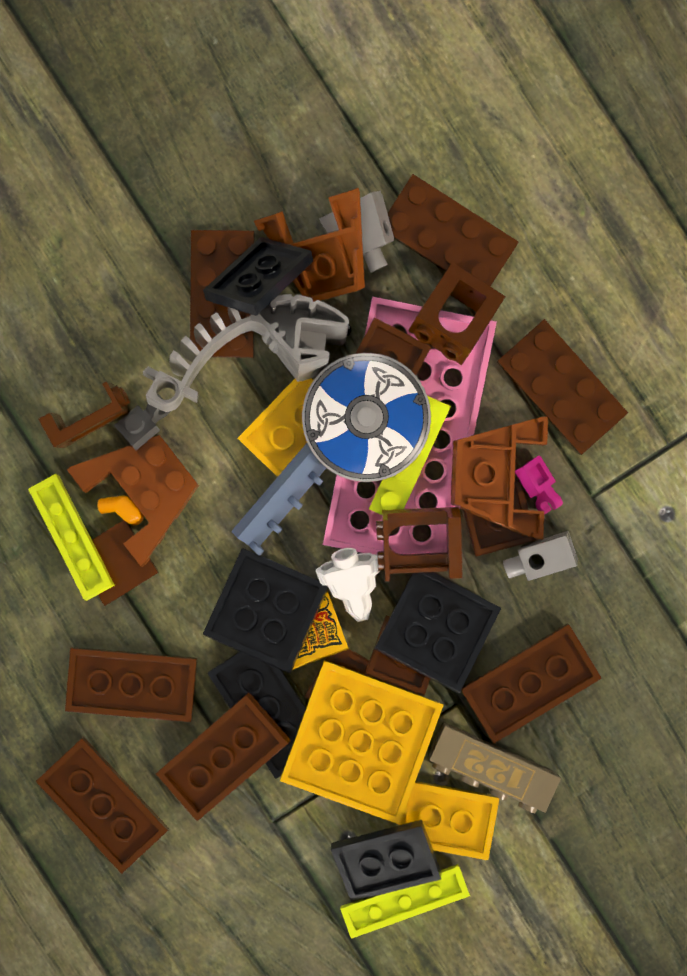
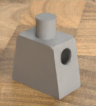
(375, 229)
(557, 555)

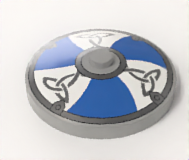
(366, 417)

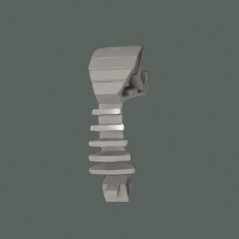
(288, 324)

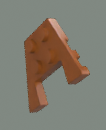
(336, 254)
(486, 475)
(151, 479)

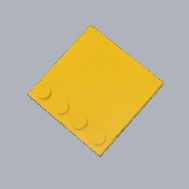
(361, 742)

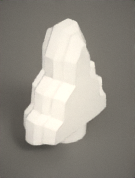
(351, 580)

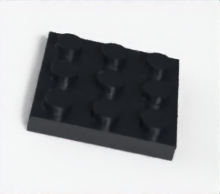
(266, 610)
(437, 629)

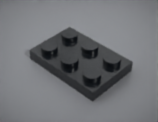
(258, 276)
(386, 860)

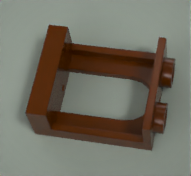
(471, 293)
(65, 436)
(416, 563)

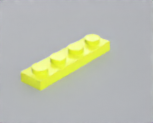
(396, 490)
(71, 537)
(389, 908)

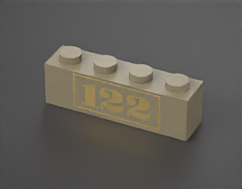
(493, 767)

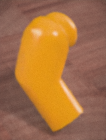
(123, 507)

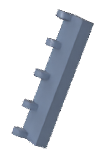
(279, 499)

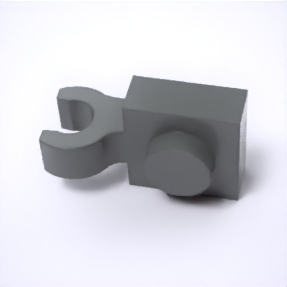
(140, 425)

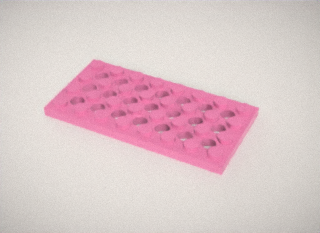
(462, 424)

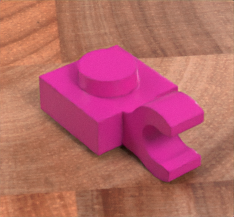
(537, 482)

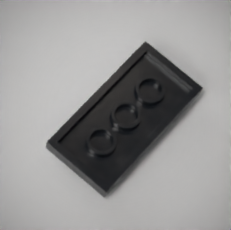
(270, 689)

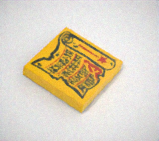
(324, 636)

